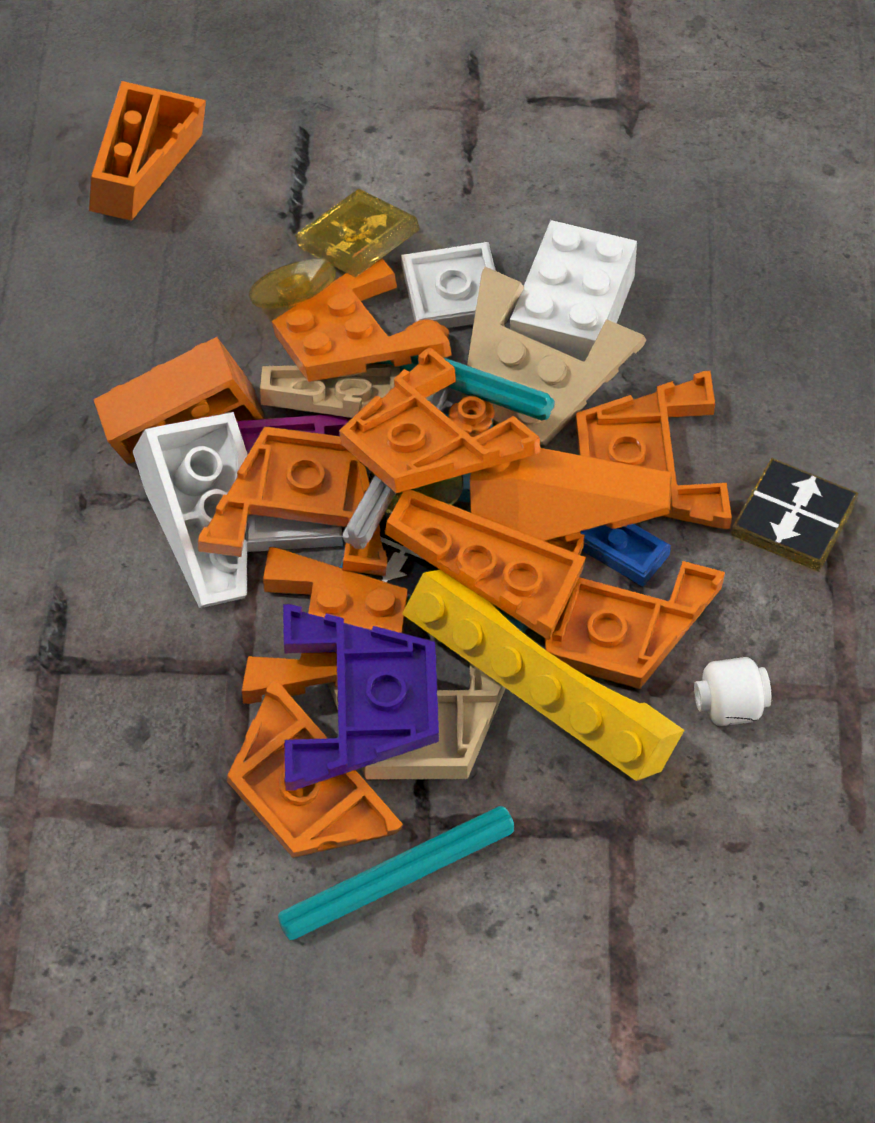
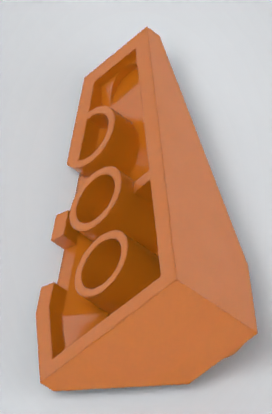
(568, 493)

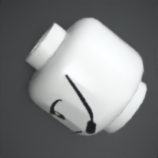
(733, 691)

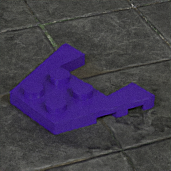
(382, 696)

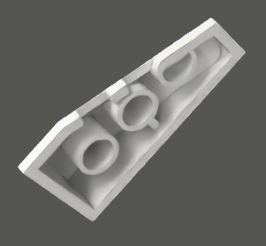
(184, 476)

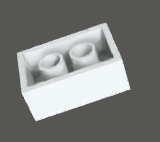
(574, 288)

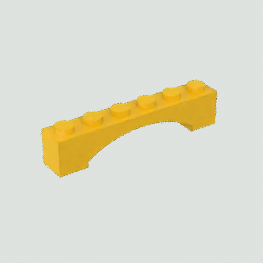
(610, 724)

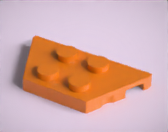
(312, 817)

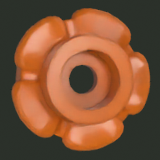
(475, 423)

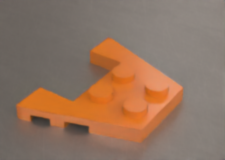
(339, 336)
(639, 435)
(416, 444)
(299, 480)
(337, 592)
(626, 632)

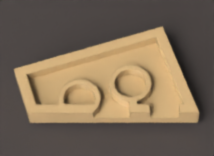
(333, 396)

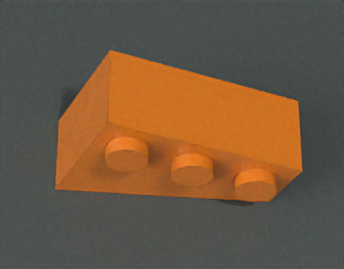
(142, 146)
(181, 390)

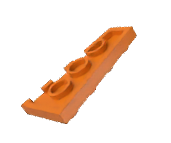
(498, 563)

